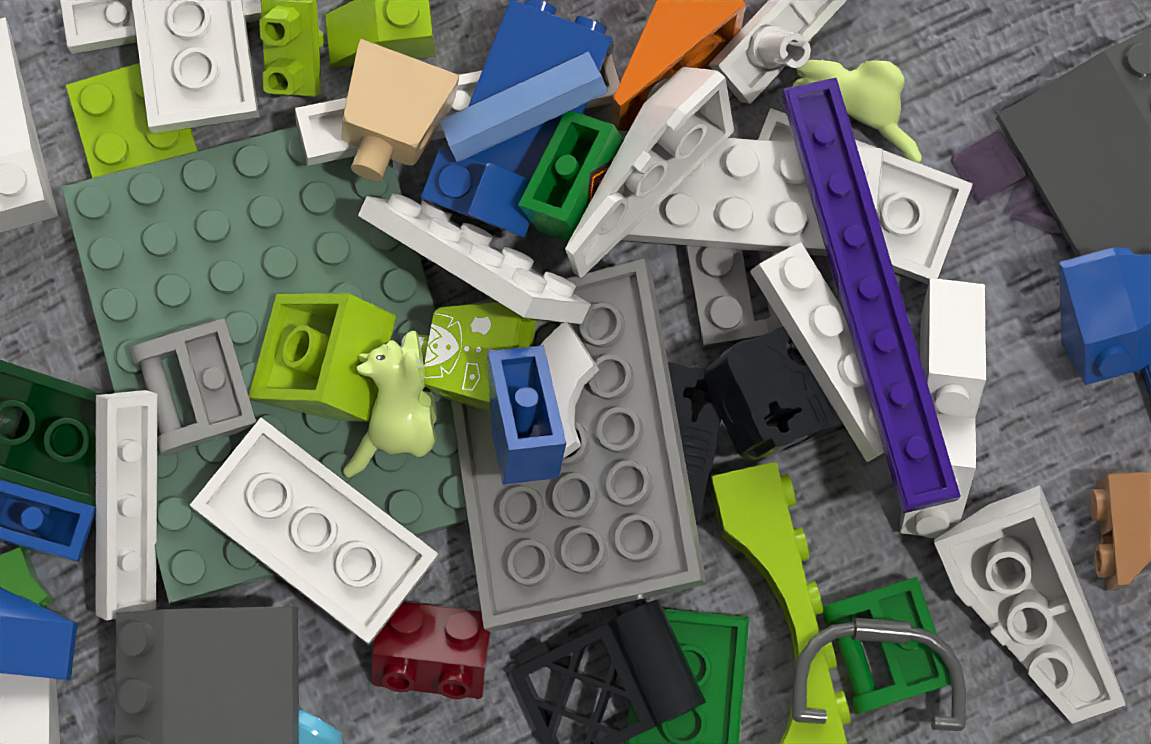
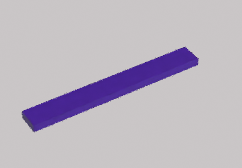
(870, 296)

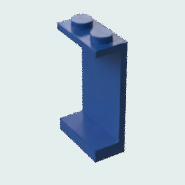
(526, 46)

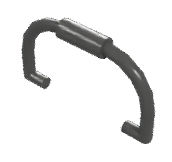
(879, 631)

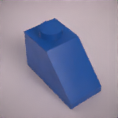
(524, 415)
(43, 522)

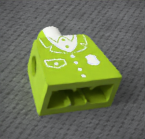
(459, 348)

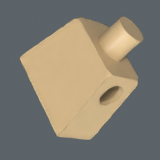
(393, 108)

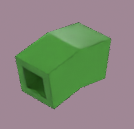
(20, 578)

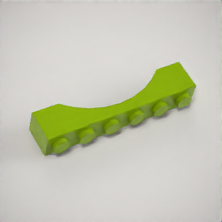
(757, 522)

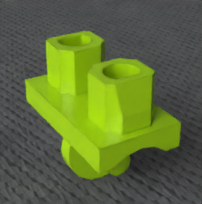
(291, 47)

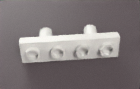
(771, 41)

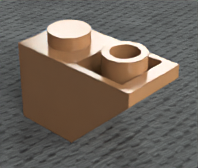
(1124, 516)

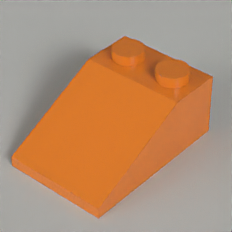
(673, 38)

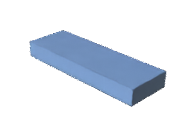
(523, 106)

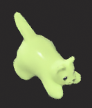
(869, 96)
(402, 412)

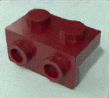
(432, 651)

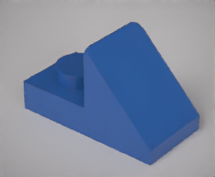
(478, 191)

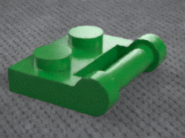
(910, 666)

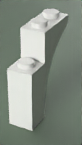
(956, 375)

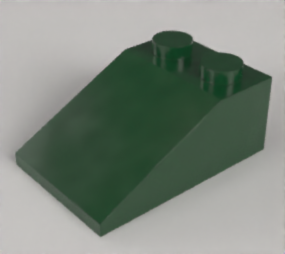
(47, 433)

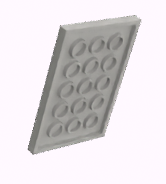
(622, 506)

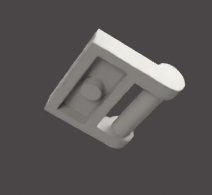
(724, 296)
(211, 380)

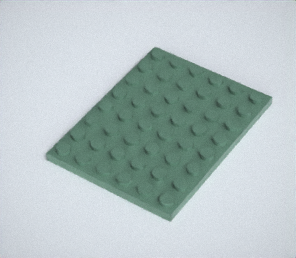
(218, 242)

